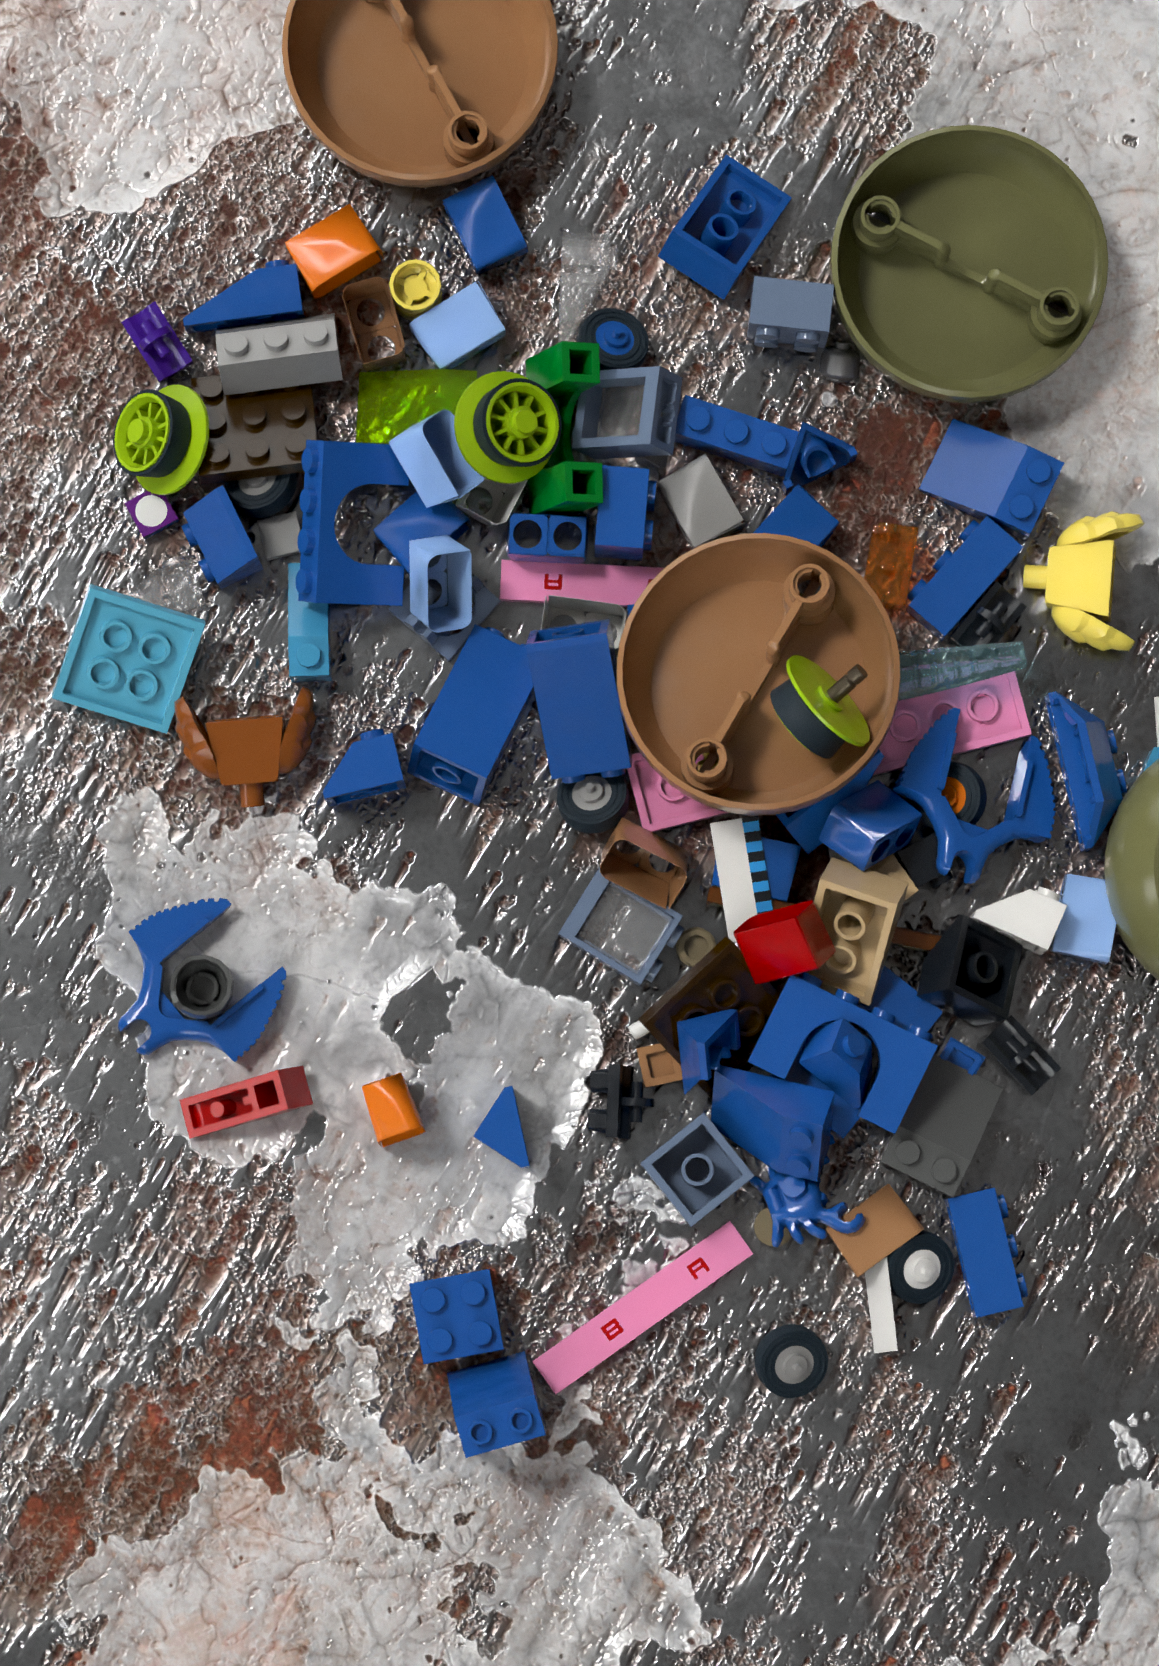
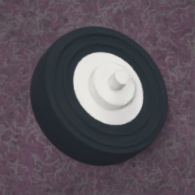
(921, 1268)

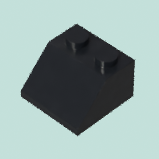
(971, 972)

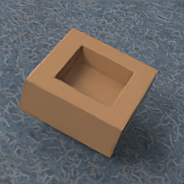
(658, 1066)

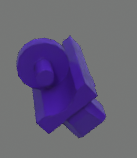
(157, 342)

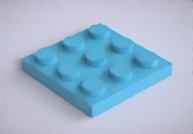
(128, 658)

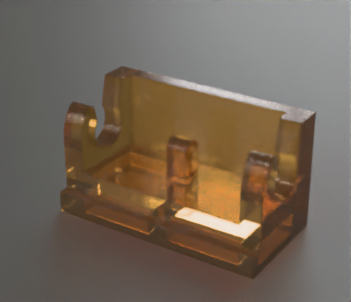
(891, 563)

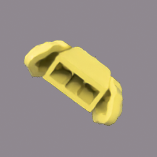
(1082, 579)

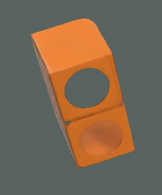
(333, 251)
(392, 1110)

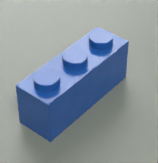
(735, 436)
(962, 577)
(986, 1252)

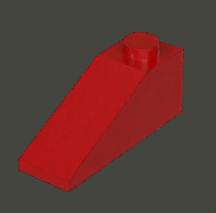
(246, 1101)

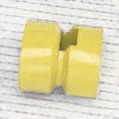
(415, 288)

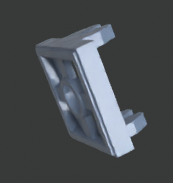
(447, 645)

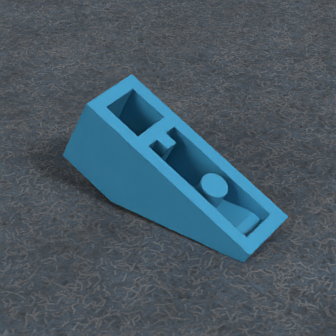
(307, 636)

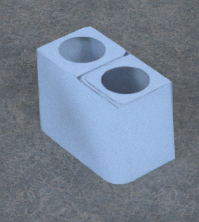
(458, 327)
(434, 460)
(458, 562)
(1087, 922)

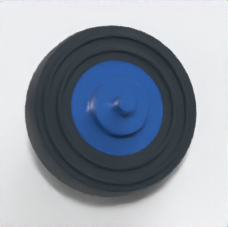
(620, 338)

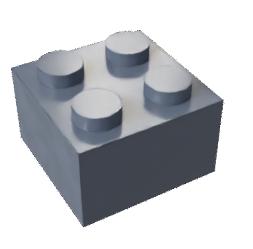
(789, 313)
(697, 1169)

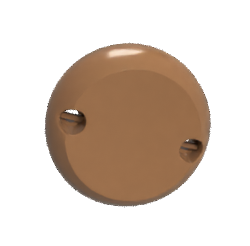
(403, 77)
(714, 645)

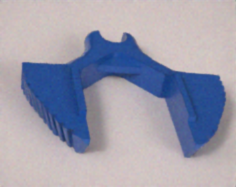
(1027, 811)
(157, 942)

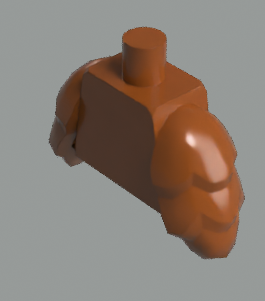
(247, 748)

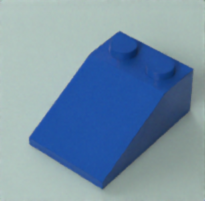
(724, 227)
(991, 477)
(774, 1120)

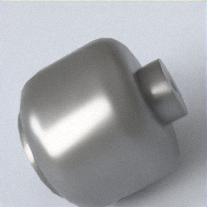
(840, 363)

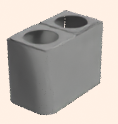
(700, 503)

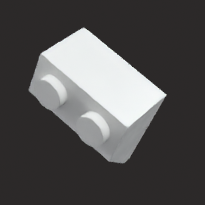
(1025, 918)

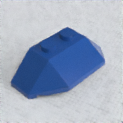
(1086, 767)

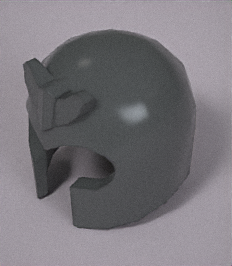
(201, 987)

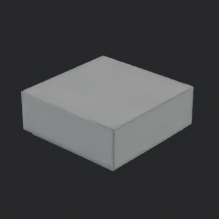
(280, 535)

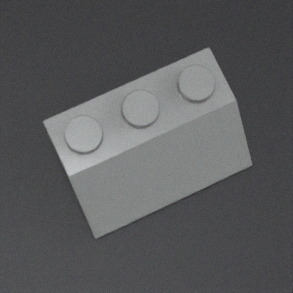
(278, 354)

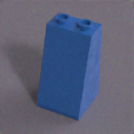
(579, 700)
(474, 716)
(495, 1404)

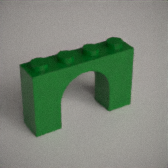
(563, 484)

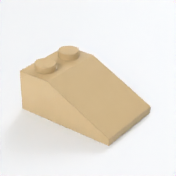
(861, 921)

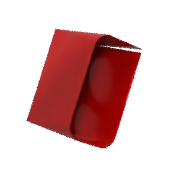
(784, 942)

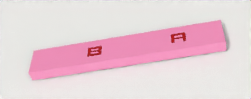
(595, 582)
(642, 1307)

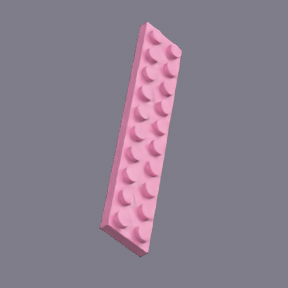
(988, 716)

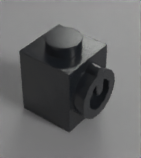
(920, 857)

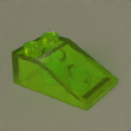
(399, 399)

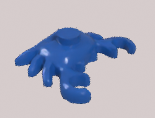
(801, 1204)

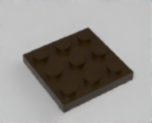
(254, 431)
(711, 986)

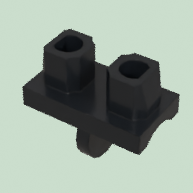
(989, 618)
(1021, 1055)
(624, 1101)

